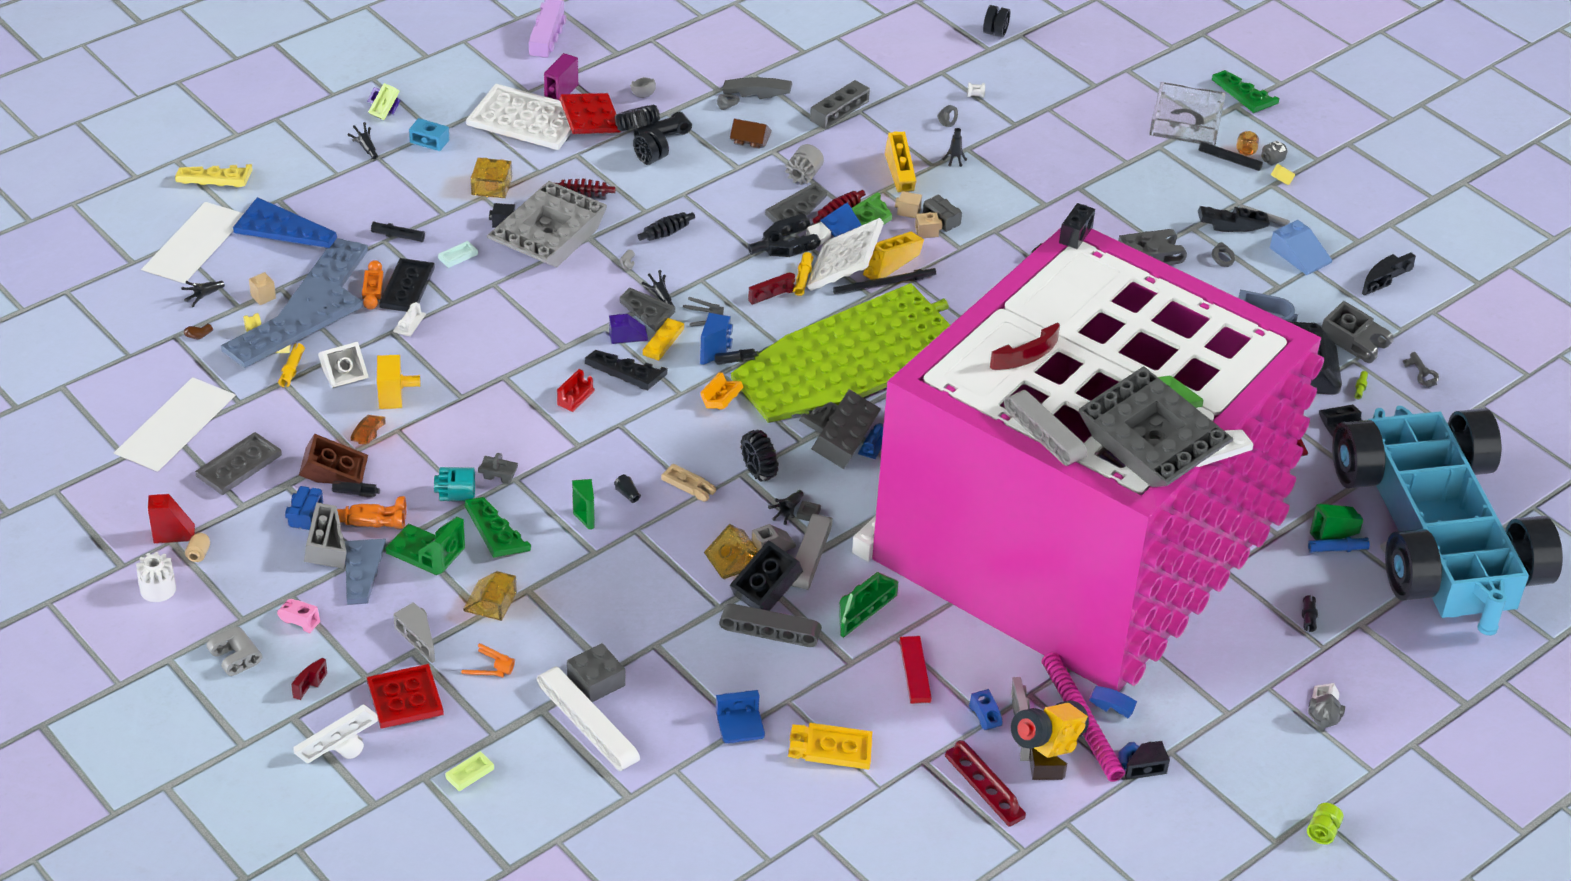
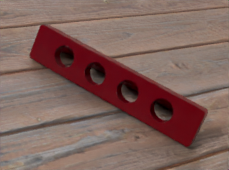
(961, 752)

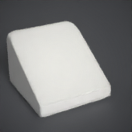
(1320, 690)

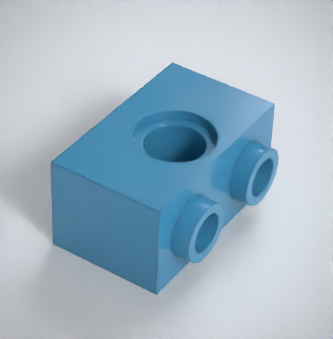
(429, 134)

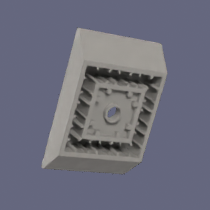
(550, 224)

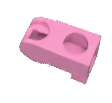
(300, 614)

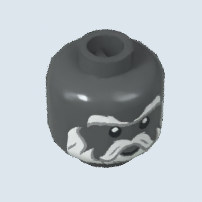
(1274, 152)

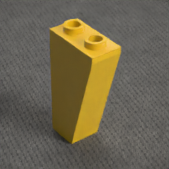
(900, 161)
(893, 254)

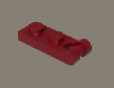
(771, 288)

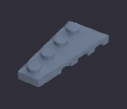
(361, 568)

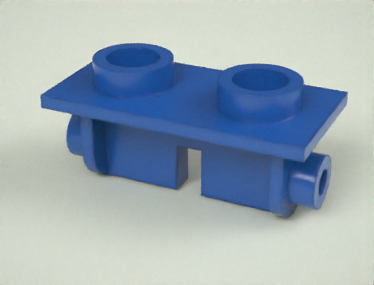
(873, 442)

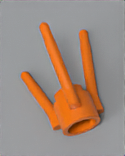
(502, 663)

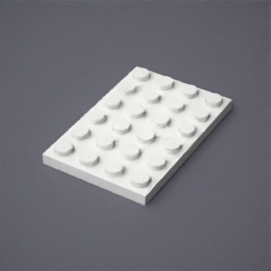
(522, 117)

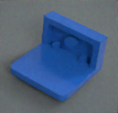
(739, 716)

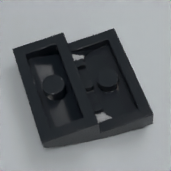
(1333, 416)

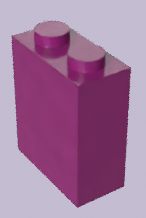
(561, 77)

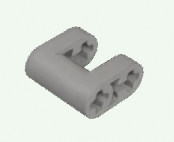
(246, 652)

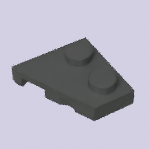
(819, 417)

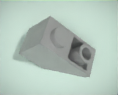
(773, 534)

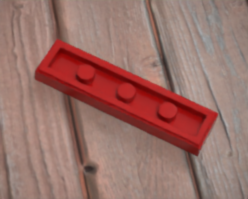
(915, 669)

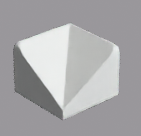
(821, 230)

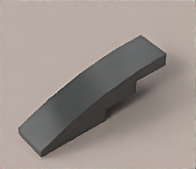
(757, 85)

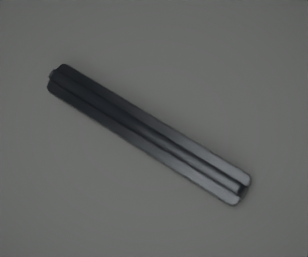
(1230, 156)

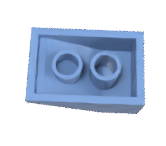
(1300, 247)

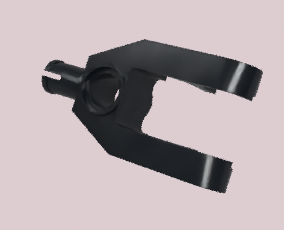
(775, 244)

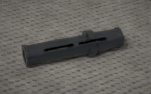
(401, 232)

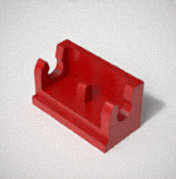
(574, 391)

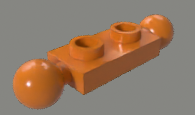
(372, 285)

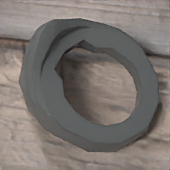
(725, 103)
(943, 116)
(1221, 247)

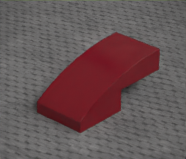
(311, 675)

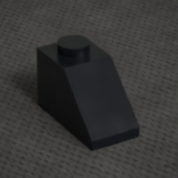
(1148, 761)

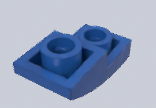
(1106, 698)

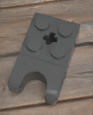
(1156, 245)
(1356, 332)

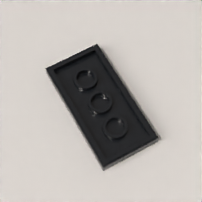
(406, 284)

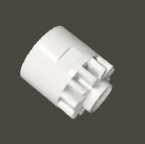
(156, 577)

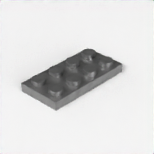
(238, 463)

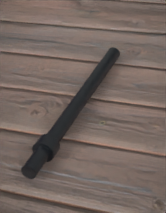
(917, 274)

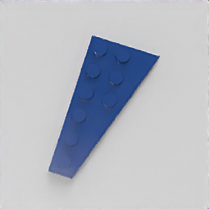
(275, 223)

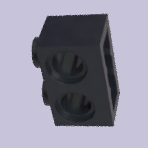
(1077, 226)

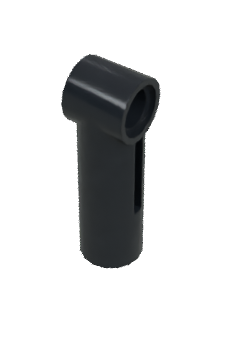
(675, 124)

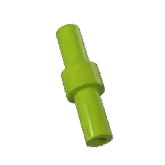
(1361, 385)

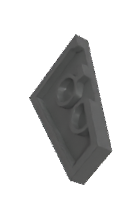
(647, 308)

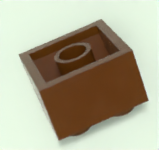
(750, 133)

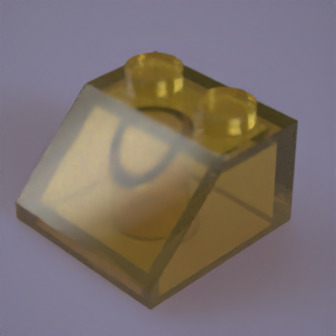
(731, 551)
(492, 596)

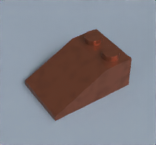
(331, 461)

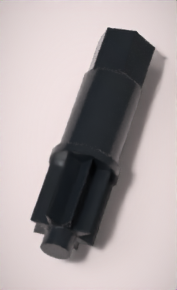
(736, 356)
(360, 489)

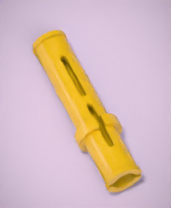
(804, 269)
(289, 369)

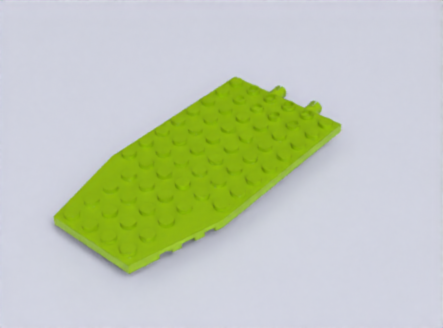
(841, 353)

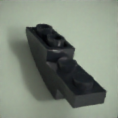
(1237, 221)
(1386, 269)

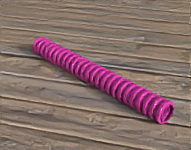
(1094, 736)

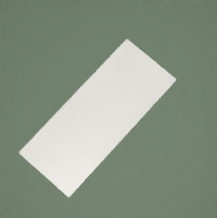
(193, 242)
(174, 424)

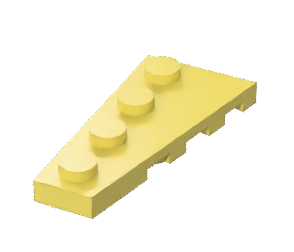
(214, 175)

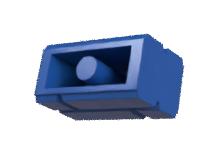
(303, 507)

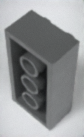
(846, 429)

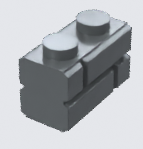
(948, 213)

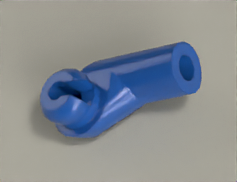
(1123, 755)

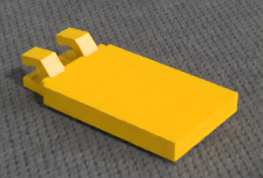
(831, 745)

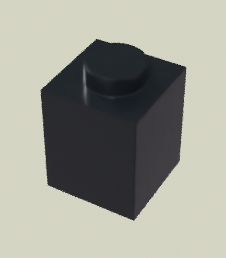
(500, 213)

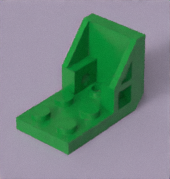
(428, 550)

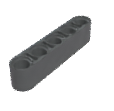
(770, 625)

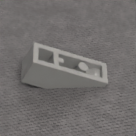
(414, 626)

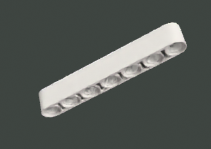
(588, 718)

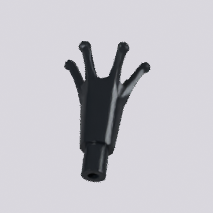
(365, 141)
(956, 148)
(659, 288)
(202, 289)
(787, 505)

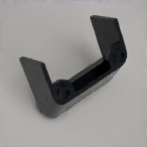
(1329, 377)

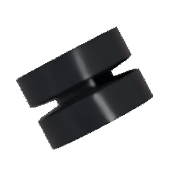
(996, 21)
(651, 146)

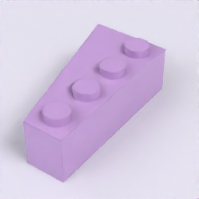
(547, 28)

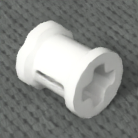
(976, 90)

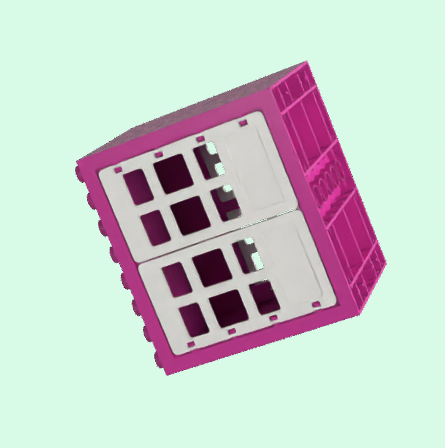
(1088, 550)

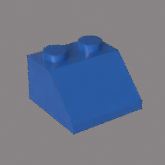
(715, 337)

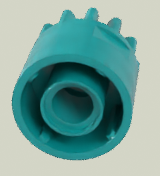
(455, 483)

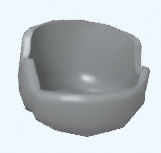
(643, 87)

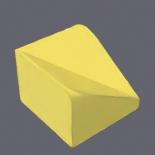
(1283, 174)

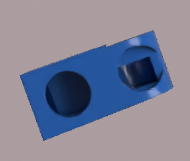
(986, 709)

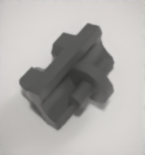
(498, 467)

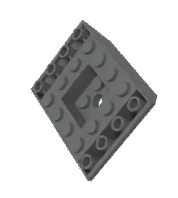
(1147, 407)

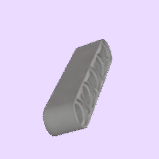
(1045, 427)
(812, 548)

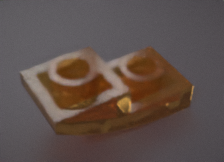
(367, 429)

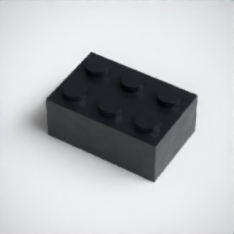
(766, 577)

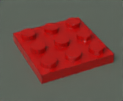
(589, 113)
(405, 696)

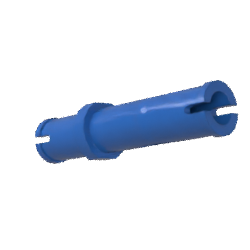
(1339, 545)

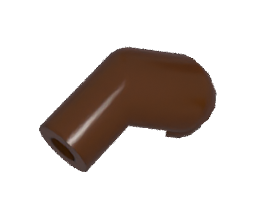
(197, 332)

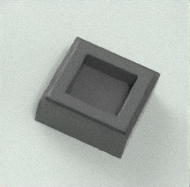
(807, 509)

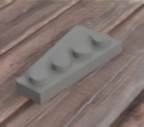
(1019, 703)

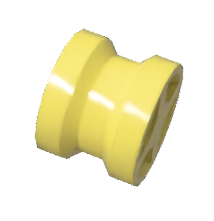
(251, 322)

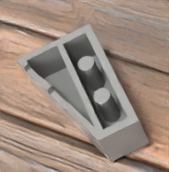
(325, 538)

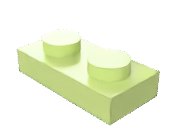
(384, 101)
(469, 771)

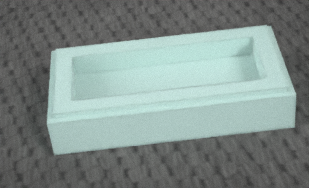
(457, 254)

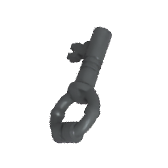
(1423, 371)

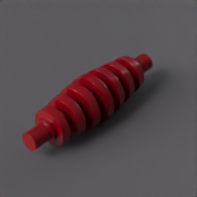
(590, 188)
(853, 198)

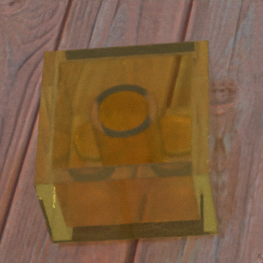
(491, 177)

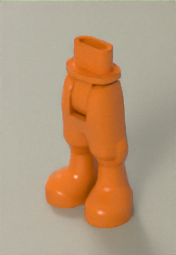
(375, 515)

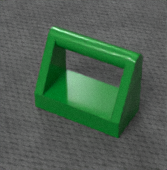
(583, 502)

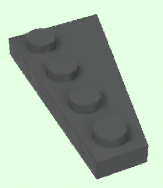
(799, 203)

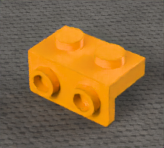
(720, 392)

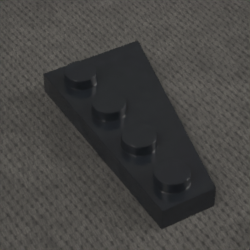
(640, 375)

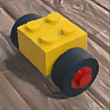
(1050, 730)

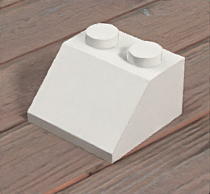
(343, 364)

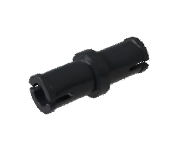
(1309, 613)

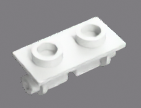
(410, 321)

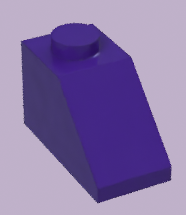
(626, 329)

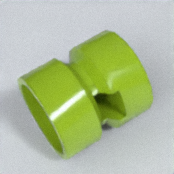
(1325, 823)

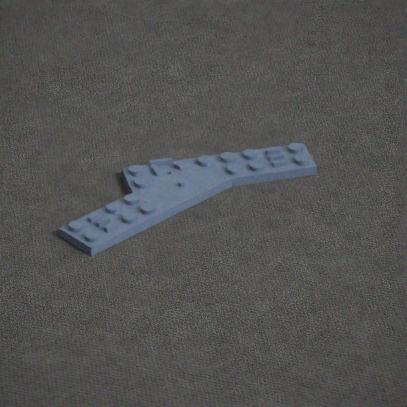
(312, 307)

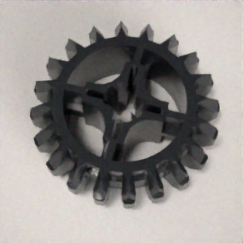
(637, 117)
(759, 455)

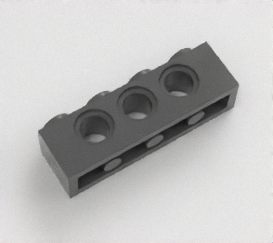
(839, 104)

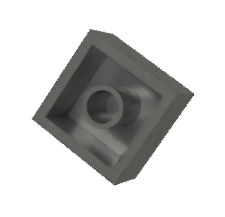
(596, 672)

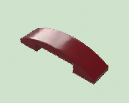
(1009, 358)

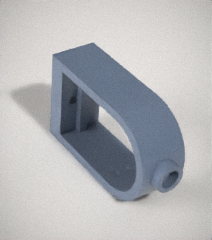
(1270, 304)

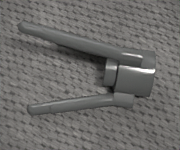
(713, 308)

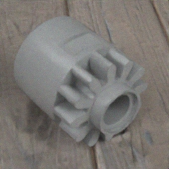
(804, 164)

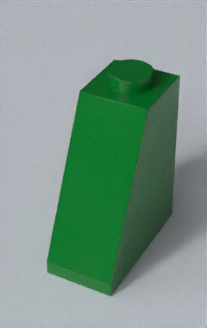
(1335, 522)

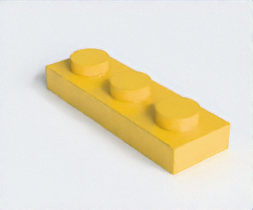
(663, 339)

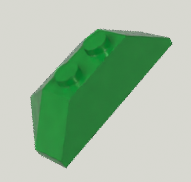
(865, 601)

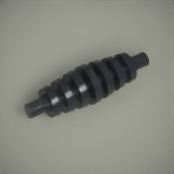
(666, 226)

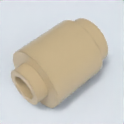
(197, 547)

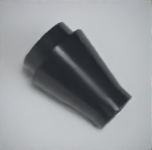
(626, 487)

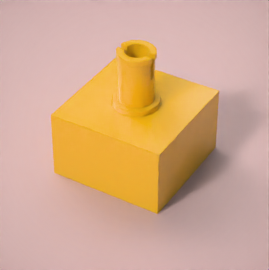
(391, 381)

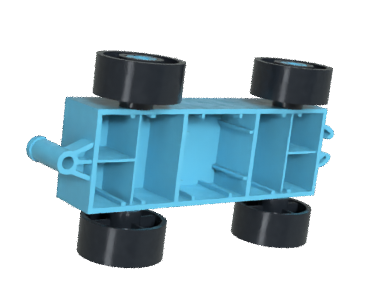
(1446, 527)

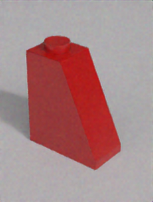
(168, 520)

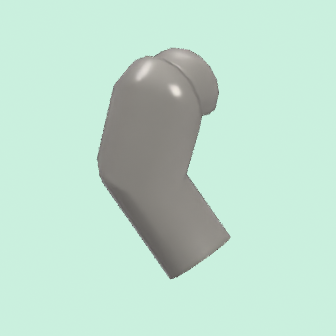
(625, 260)

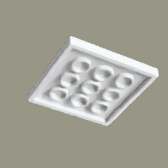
(845, 254)

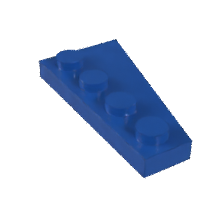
(841, 220)

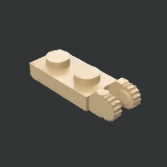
(688, 482)

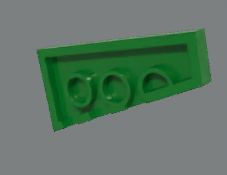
(1244, 92)
(494, 530)

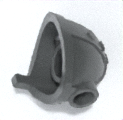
(1325, 711)

